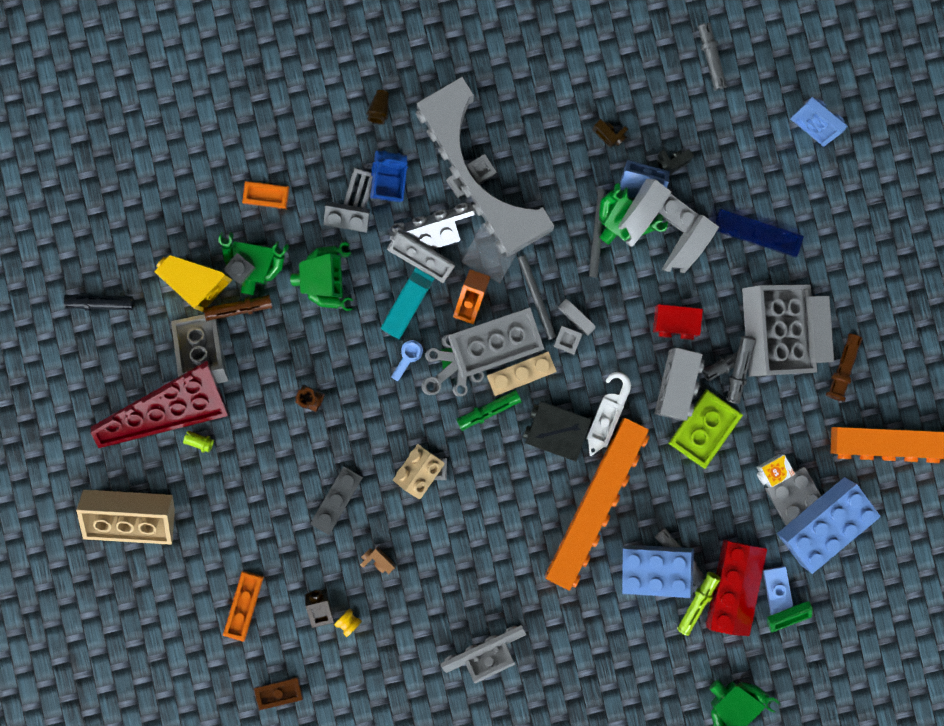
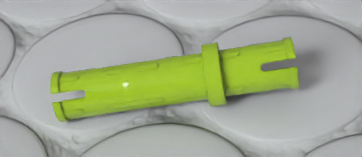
(702, 596)

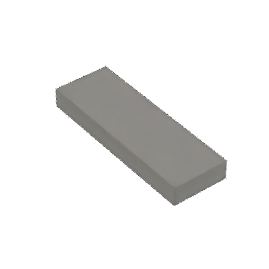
(420, 256)
(820, 329)

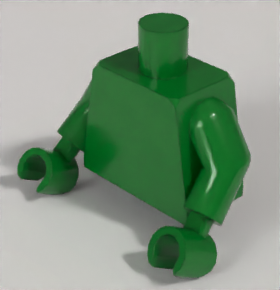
(613, 209)
(267, 261)
(322, 276)
(738, 703)

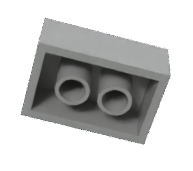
(679, 384)

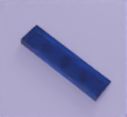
(758, 233)

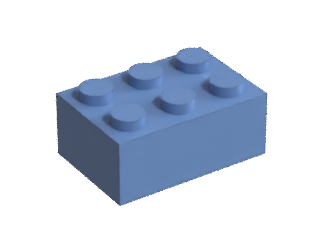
(658, 571)

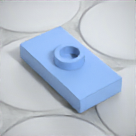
(777, 589)

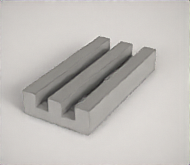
(351, 186)

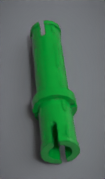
(488, 410)

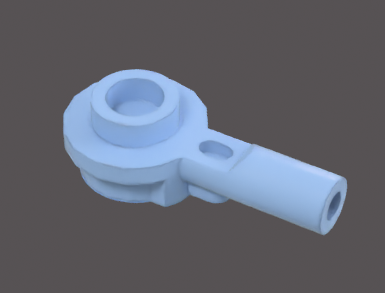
(411, 352)

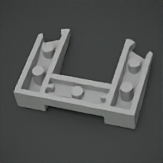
(657, 199)

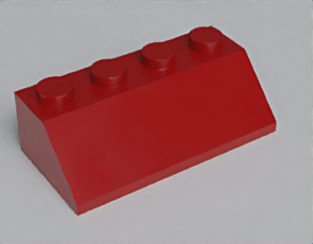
(737, 592)

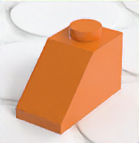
(471, 296)

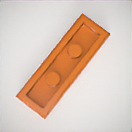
(243, 606)

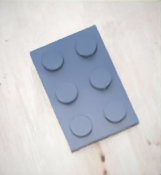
(819, 121)

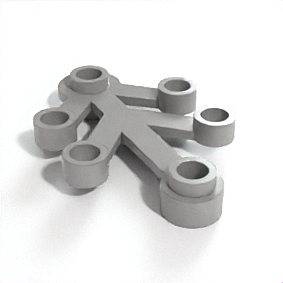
(446, 372)

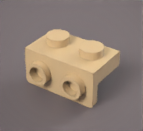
(418, 471)

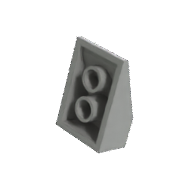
(196, 343)

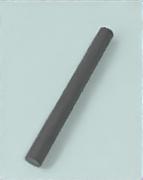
(596, 244)
(536, 297)

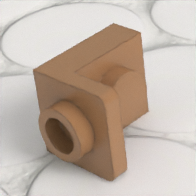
(383, 562)

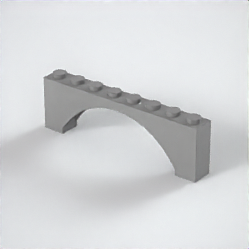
(510, 224)

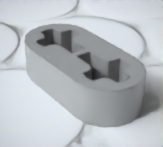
(576, 317)

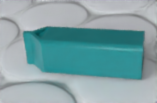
(407, 303)

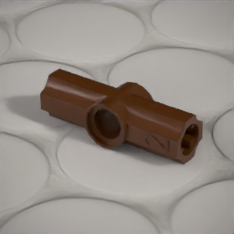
(309, 398)

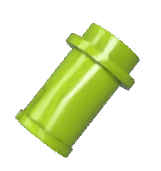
(198, 441)

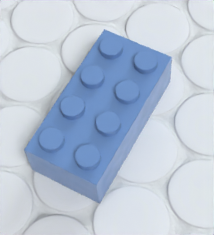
(828, 525)

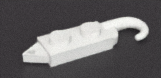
(607, 415)

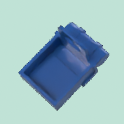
(388, 176)

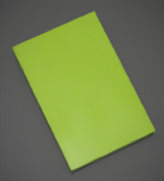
(706, 429)

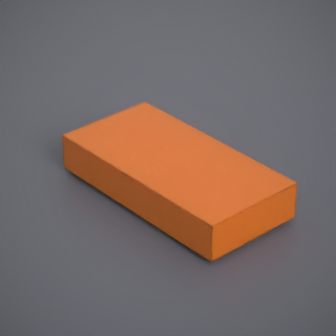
(265, 195)

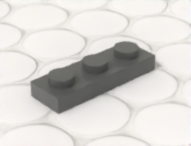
(336, 500)

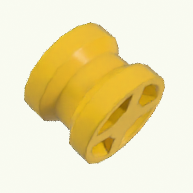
(348, 622)

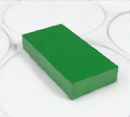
(789, 616)

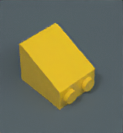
(192, 281)

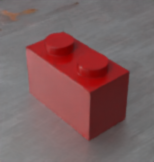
(677, 321)

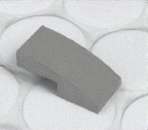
(480, 170)

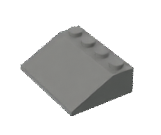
(779, 324)

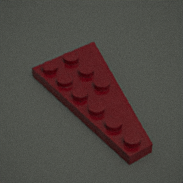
(177, 404)

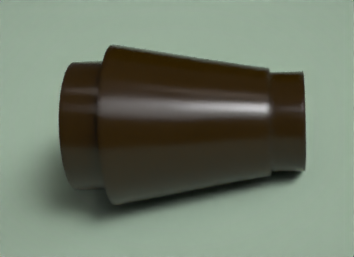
(378, 108)

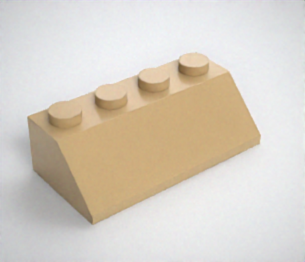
(126, 516)

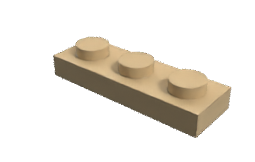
(521, 373)

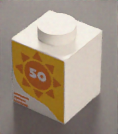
(775, 471)

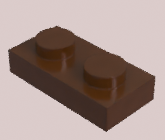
(278, 693)

